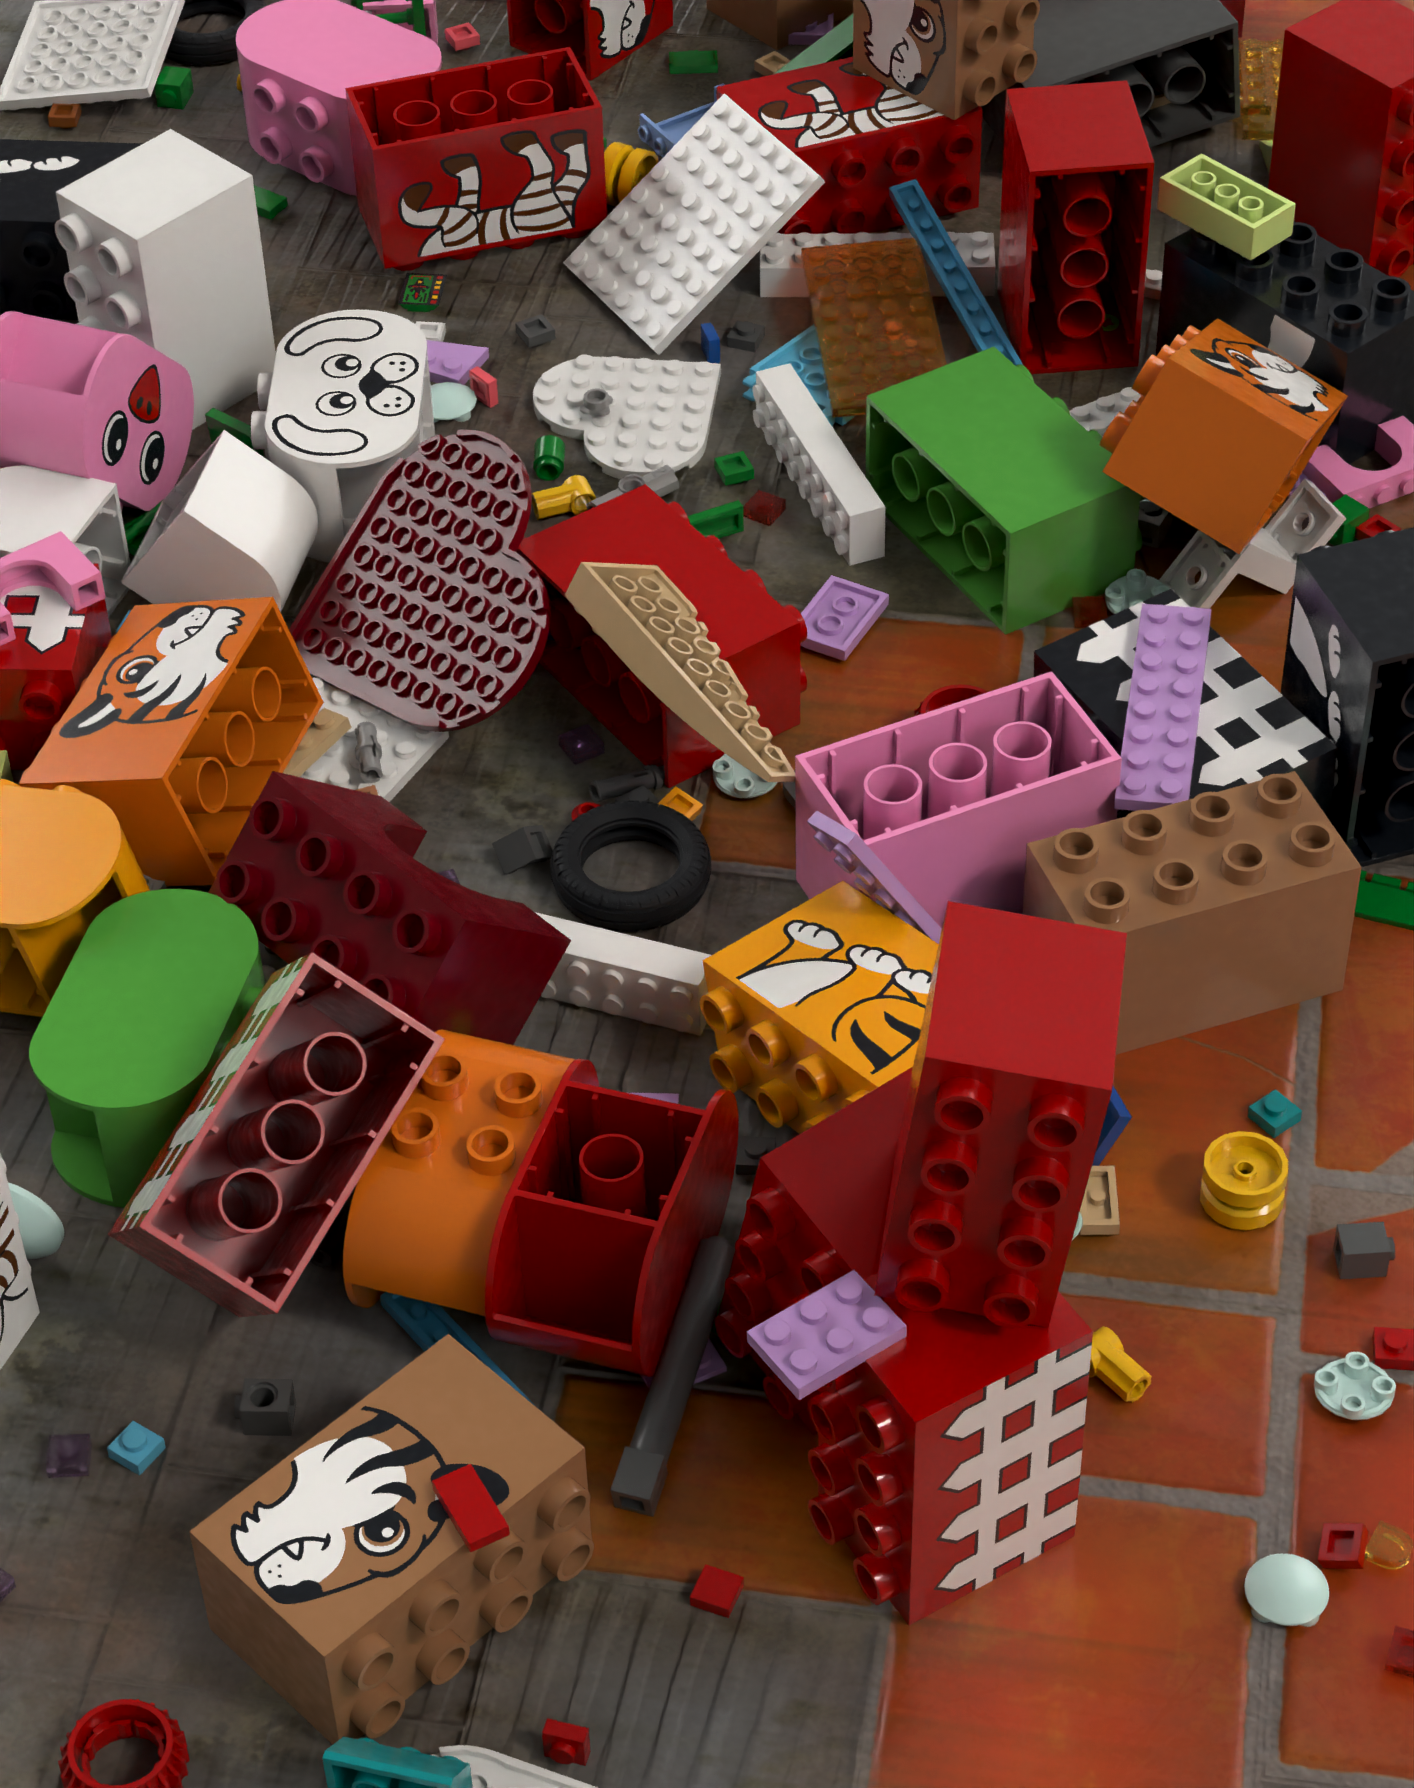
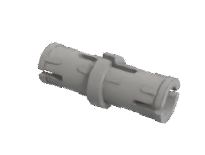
(368, 752)

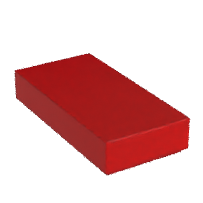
(470, 1508)

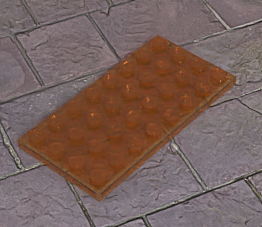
(871, 318)

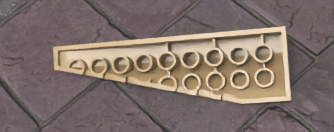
(668, 650)

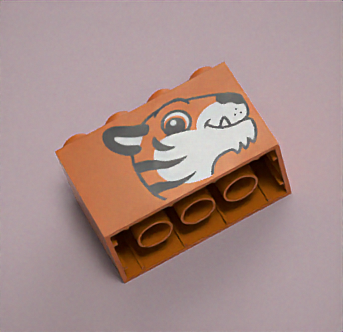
(1219, 431)
(184, 729)

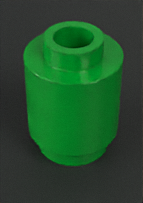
(549, 457)

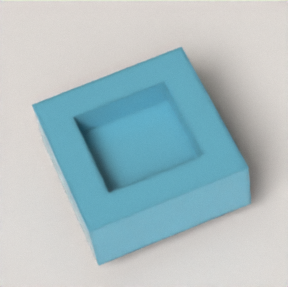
(136, 1447)

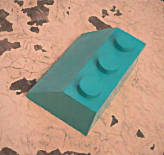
(373, 1765)

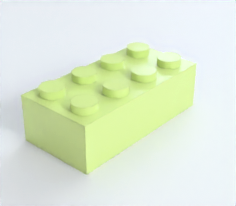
(1226, 206)

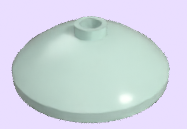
(38, 1224)

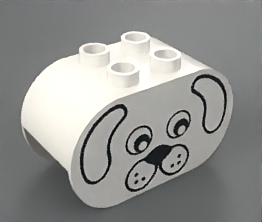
(343, 409)

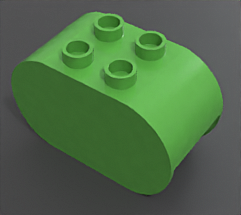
(140, 1031)

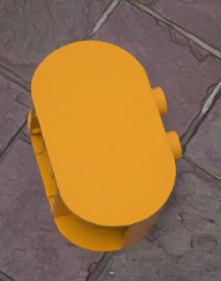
(57, 872)

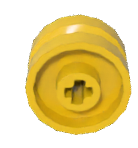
(625, 169)
(1243, 1180)

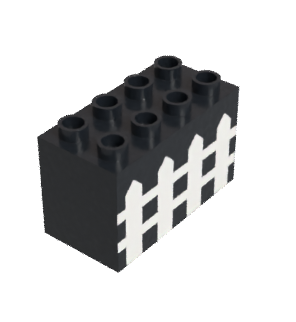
(1243, 719)

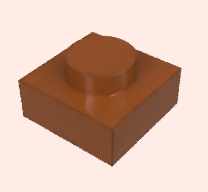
(64, 115)

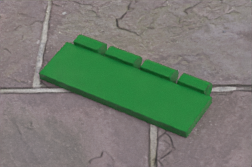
(1384, 901)

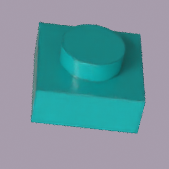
(1274, 1113)

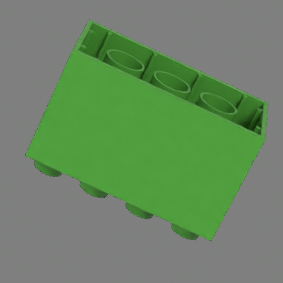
(1000, 488)

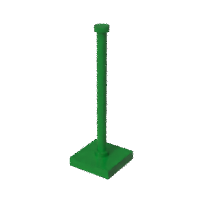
(216, 422)

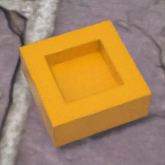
(682, 803)

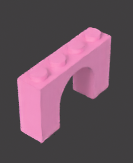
(1367, 487)
(50, 564)

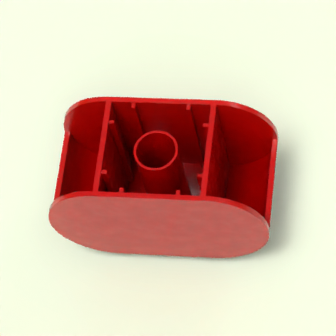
(608, 1221)

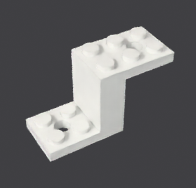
(1266, 559)

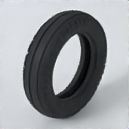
(210, 47)
(635, 909)

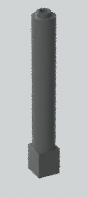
(644, 1463)

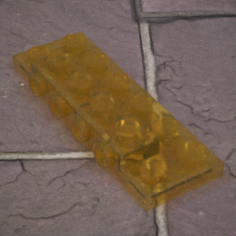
(1259, 86)

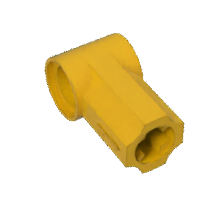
(569, 497)
(1116, 1367)

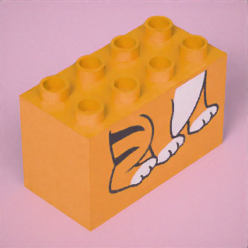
(818, 1006)

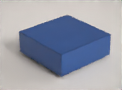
(710, 343)

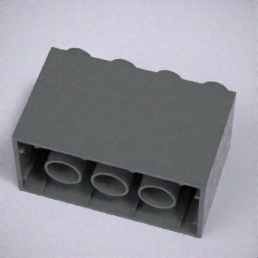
(1175, 42)

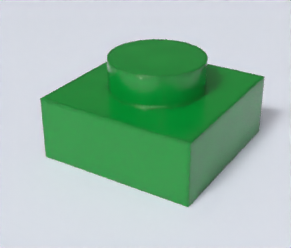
(734, 468)

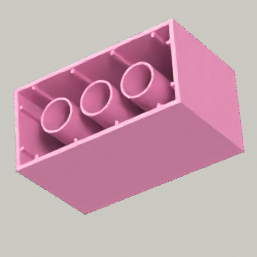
(959, 794)

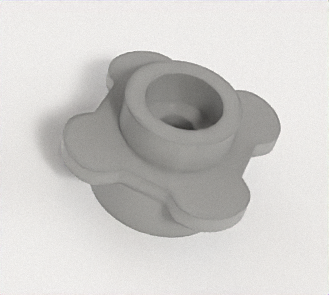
(596, 402)

